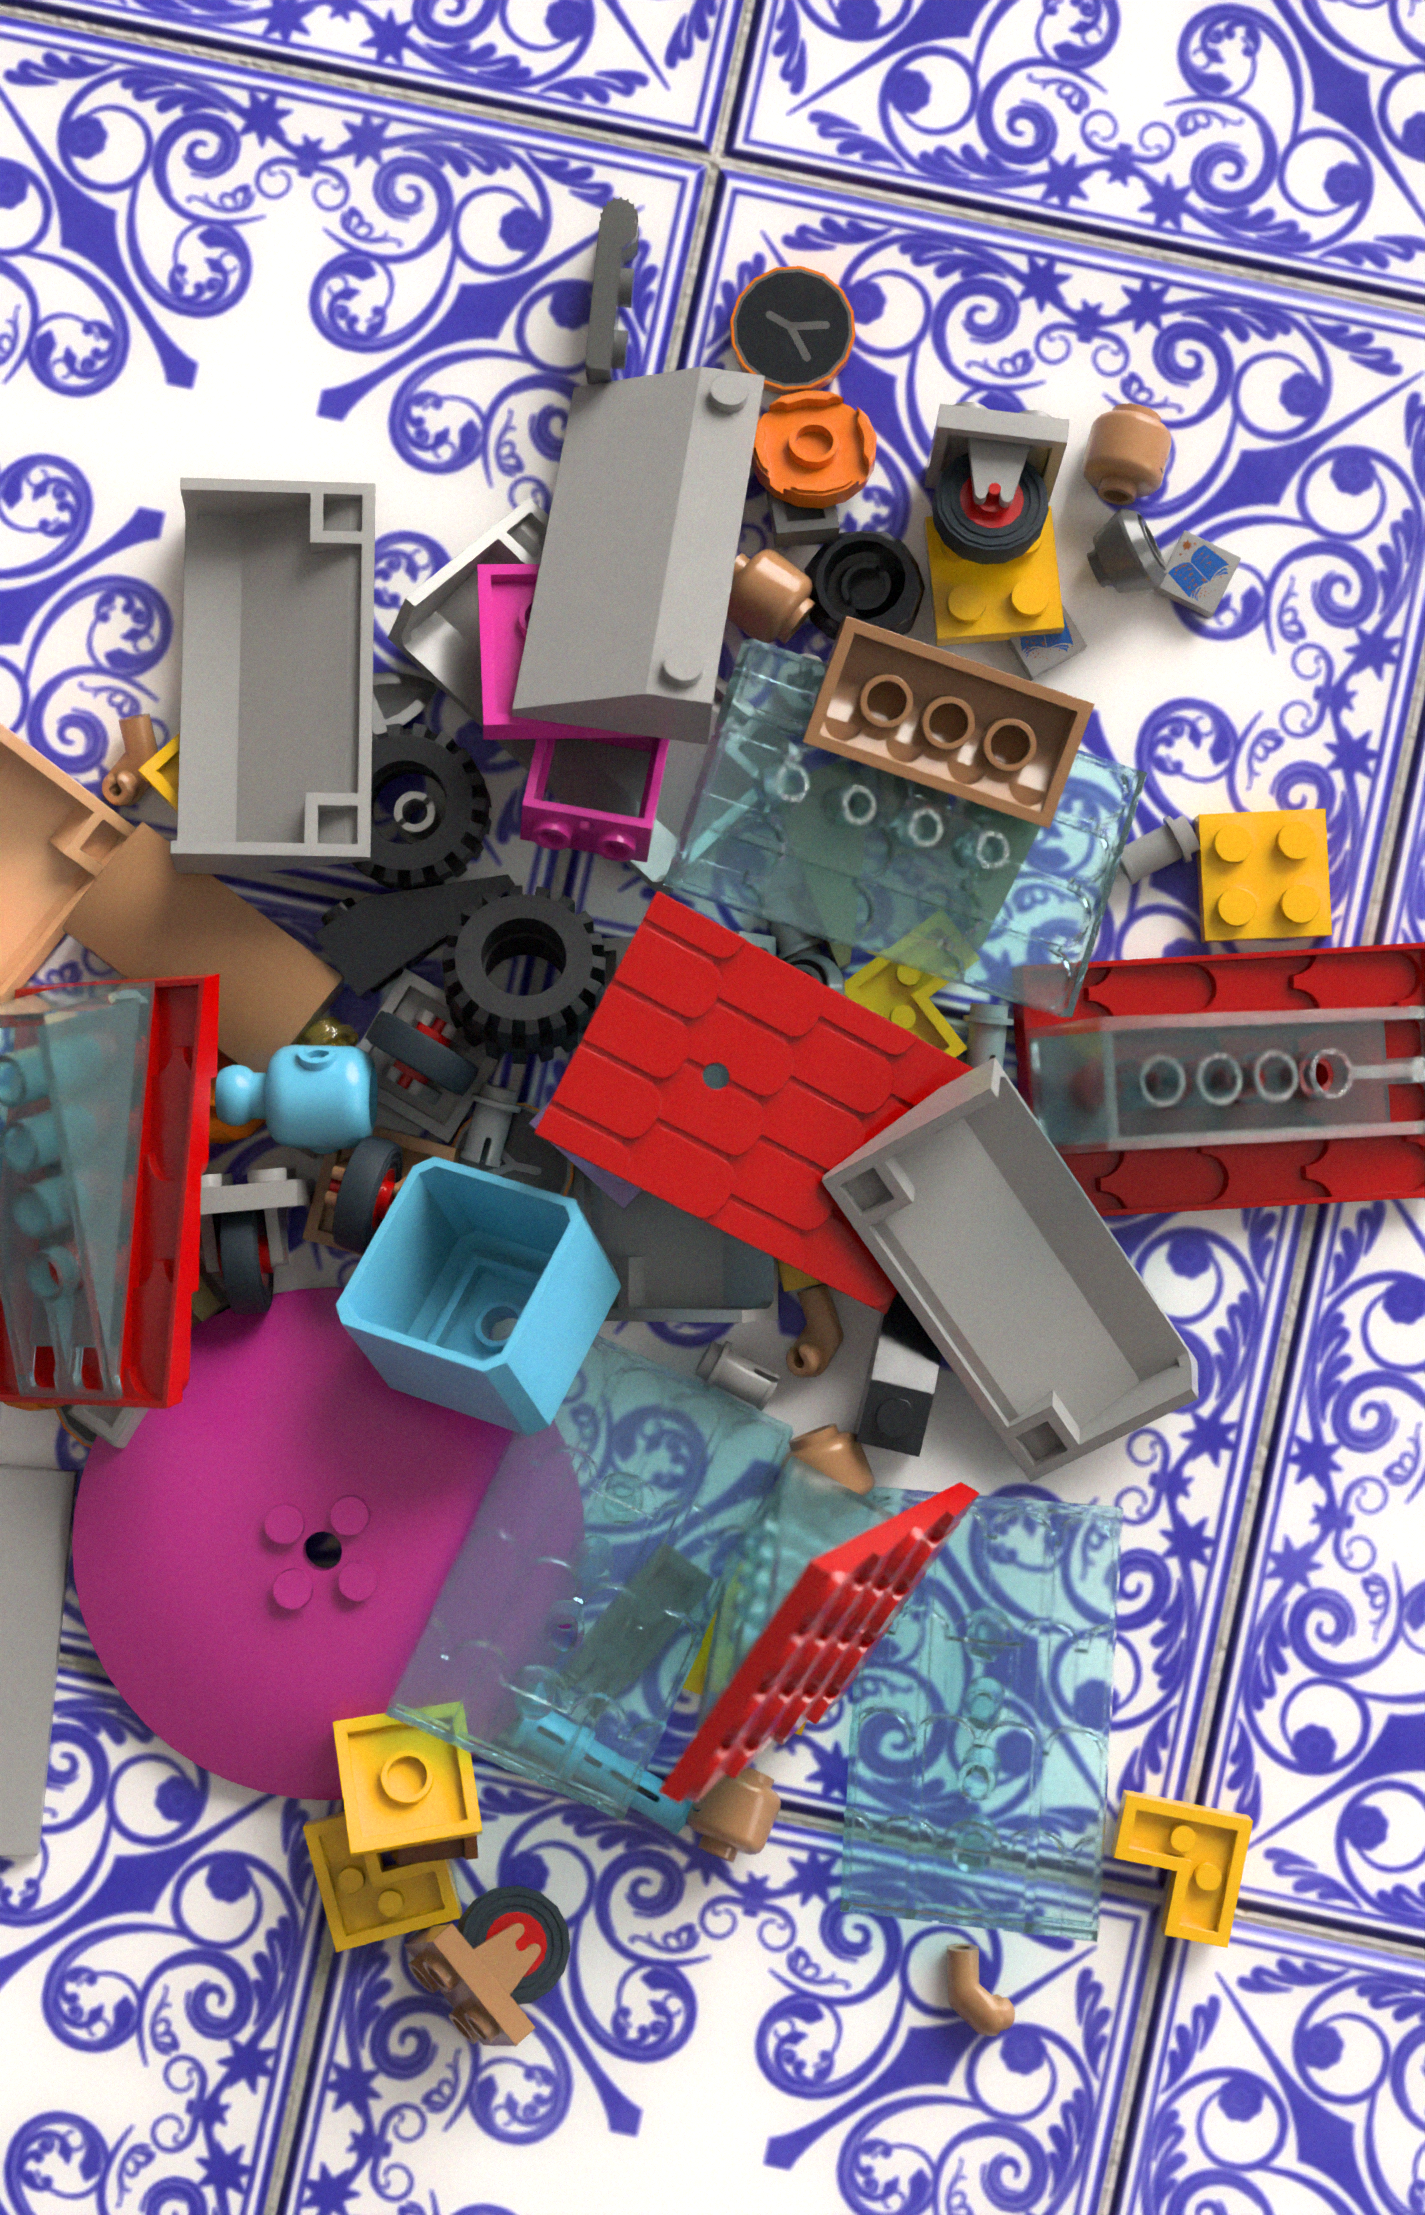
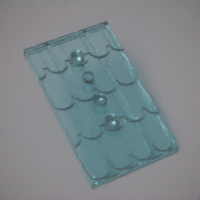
(894, 860)
(599, 1526)
(990, 1726)

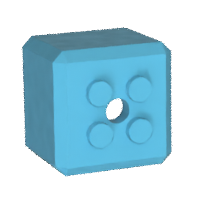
(454, 1263)

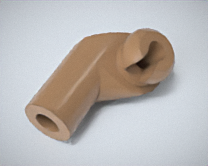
(123, 783)
(820, 1336)
(980, 2009)

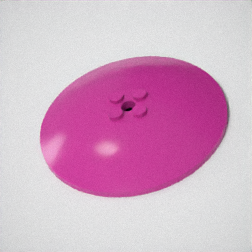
(202, 1531)

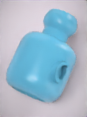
(308, 1096)

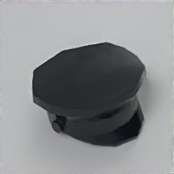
(866, 579)

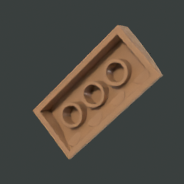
(947, 721)
(170, 923)

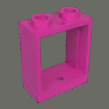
(589, 830)

